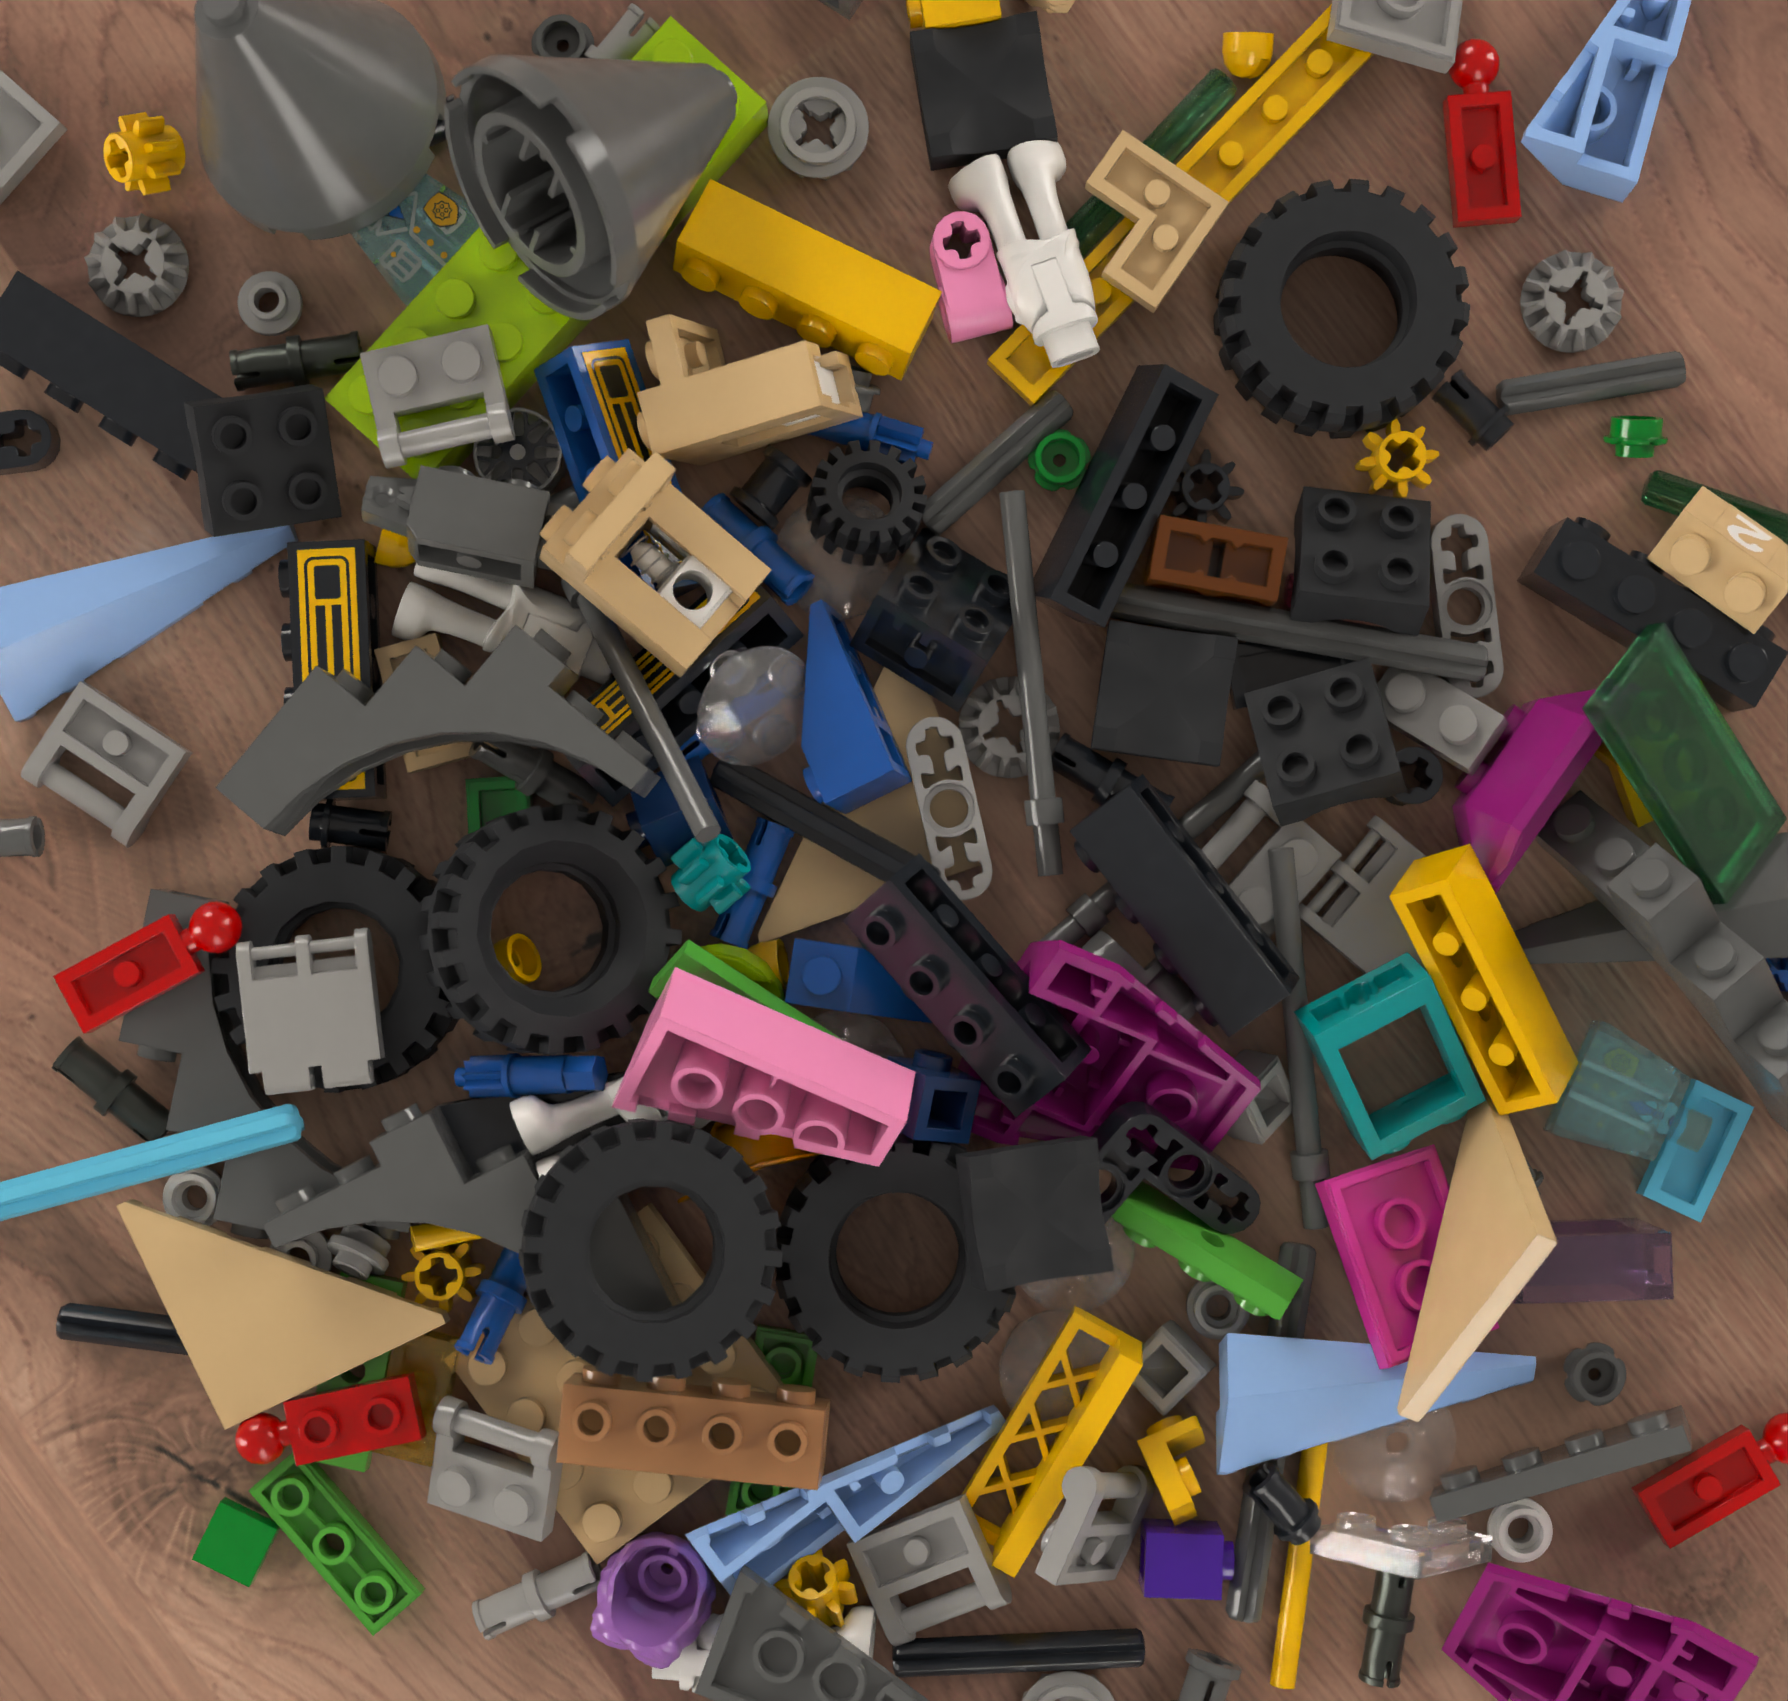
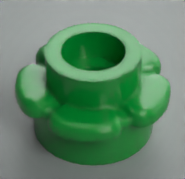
(1635, 435)
(1075, 454)

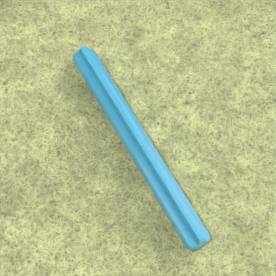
(150, 1160)

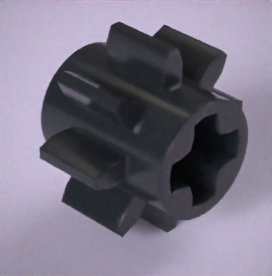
(1200, 474)

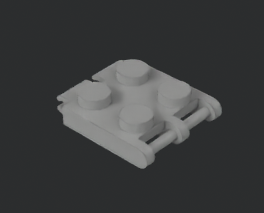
(1363, 918)
(311, 1013)

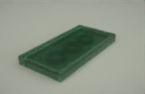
(1685, 762)

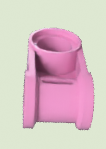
(971, 288)

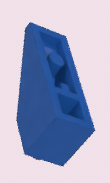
(843, 724)
(846, 981)

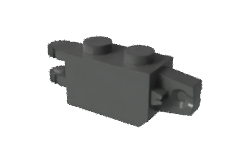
(465, 521)

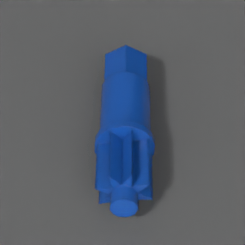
(884, 429)
(530, 1075)

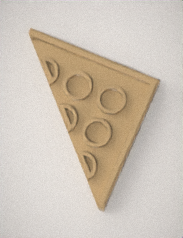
(827, 886)
(1483, 1257)
(261, 1318)

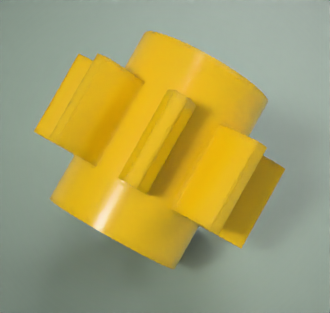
(144, 153)
(1413, 464)
(433, 1286)
(820, 1587)

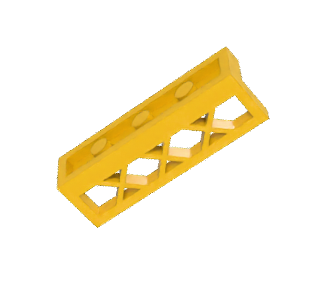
(1071, 1445)

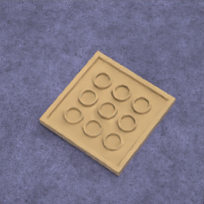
(526, 1389)

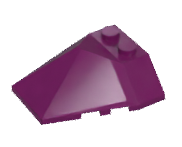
(1136, 1055)
(1568, 1644)

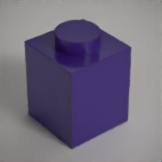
(1184, 1559)

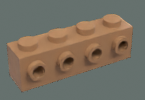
(695, 1428)

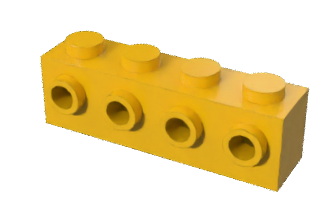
(805, 280)
(1484, 980)

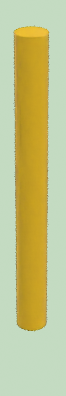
(1297, 1578)

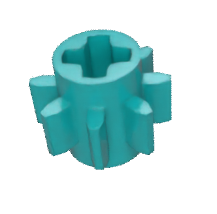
(710, 873)

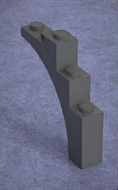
(334, 733)
(1680, 929)
(217, 1087)
(430, 1182)

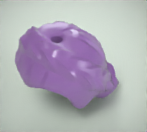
(652, 1606)

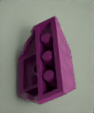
(1523, 780)

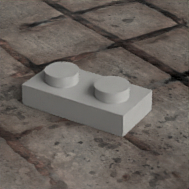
(1440, 717)

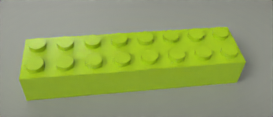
(484, 287)

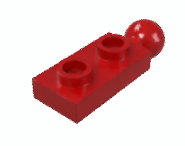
(1480, 141)
(146, 964)
(336, 1422)
(1713, 1481)

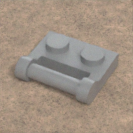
(432, 376)
(118, 747)
(1253, 883)
(490, 1484)
(1092, 1543)
(919, 1552)

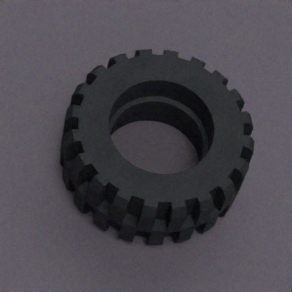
(1390, 243)
(827, 1309)

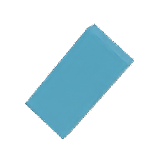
(1687, 1178)

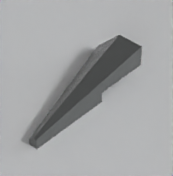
(1595, 935)

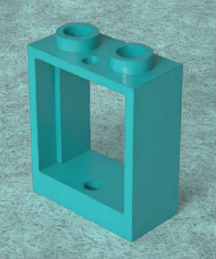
(1365, 1007)

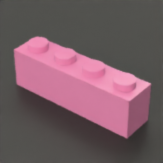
(764, 1074)

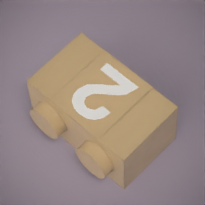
(1725, 559)

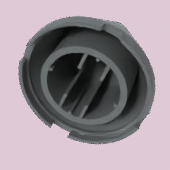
(313, 110)
(583, 164)

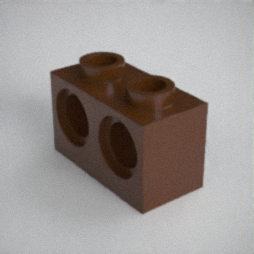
(1215, 561)

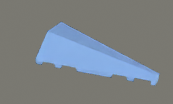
(1605, 105)
(86, 617)
(1310, 1392)
(851, 1499)

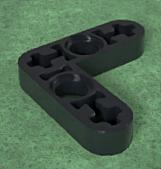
(1133, 1161)

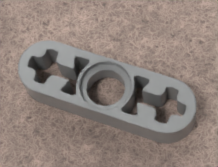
(1483, 587)
(953, 758)

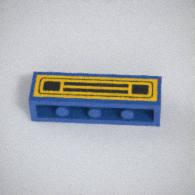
(594, 415)

